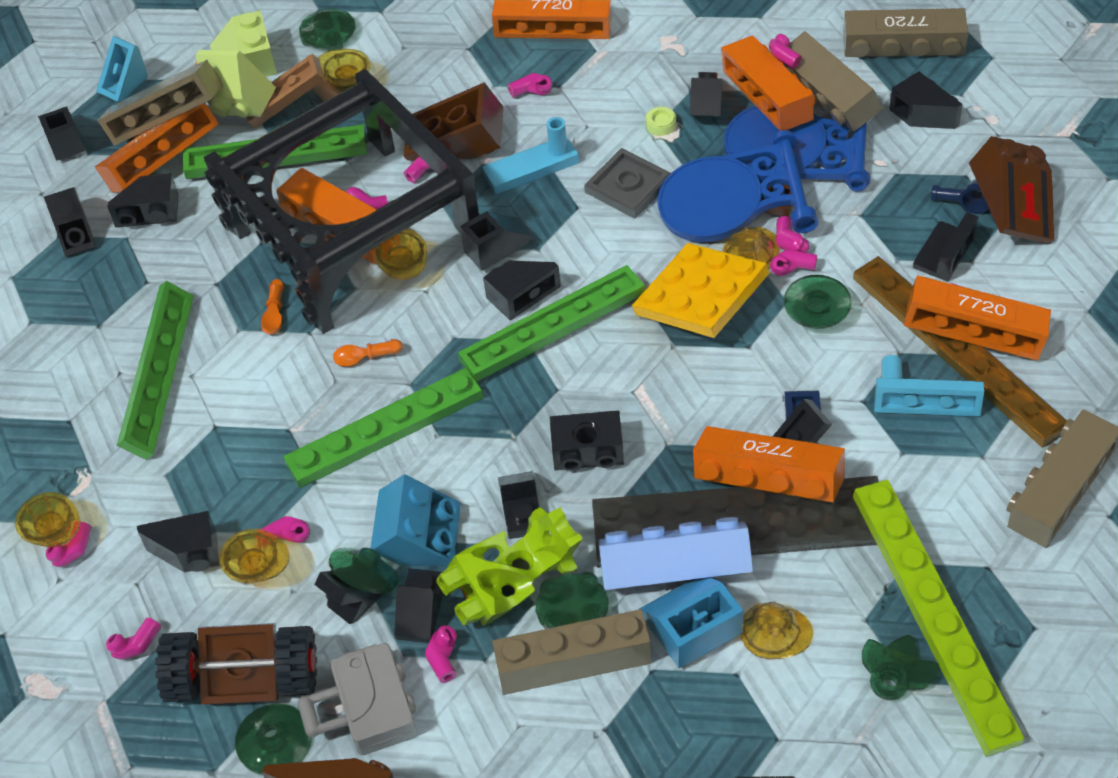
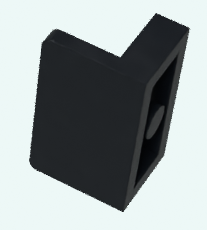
(946, 247)

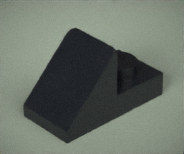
(804, 423)
(518, 501)
(344, 599)
(417, 606)

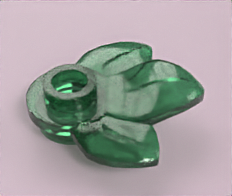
(899, 664)

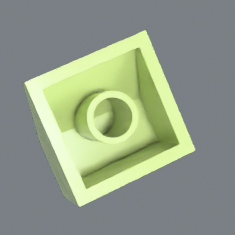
(249, 36)
(244, 86)

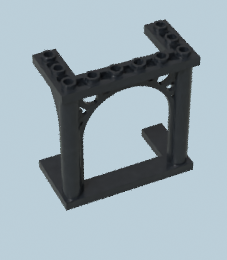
(325, 263)

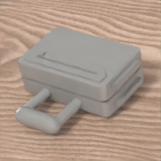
(371, 699)

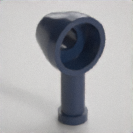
(969, 197)

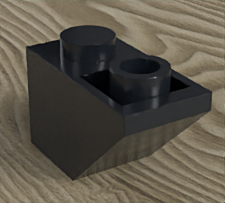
(706, 94)
(925, 104)
(61, 133)
(145, 202)
(70, 221)
(492, 238)

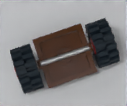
(236, 663)

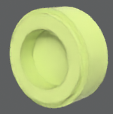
(661, 121)

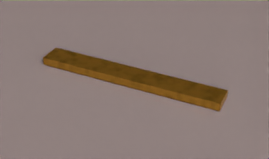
(969, 360)

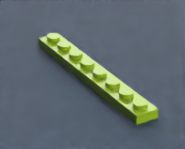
(938, 619)

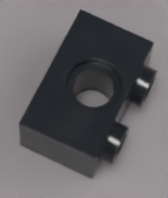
(598, 429)

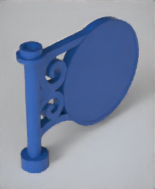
(753, 130)
(723, 195)

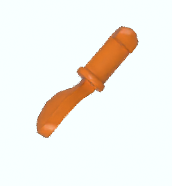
(272, 319)
(351, 354)

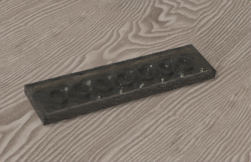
(773, 519)

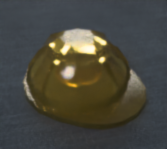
(342, 65)
(754, 244)
(402, 255)
(47, 520)
(253, 556)
(775, 631)

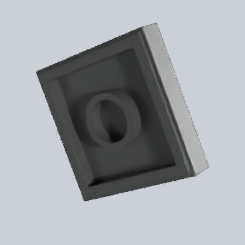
(627, 183)

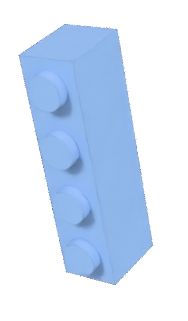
(675, 554)

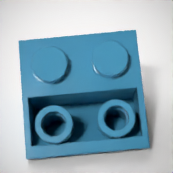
(415, 524)
(694, 619)

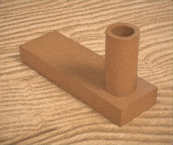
(293, 84)

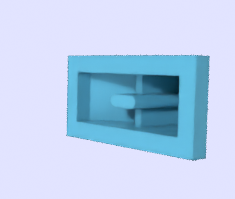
(122, 70)

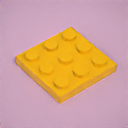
(700, 289)

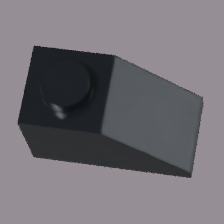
(520, 285)
(183, 541)

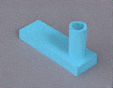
(533, 162)
(924, 396)

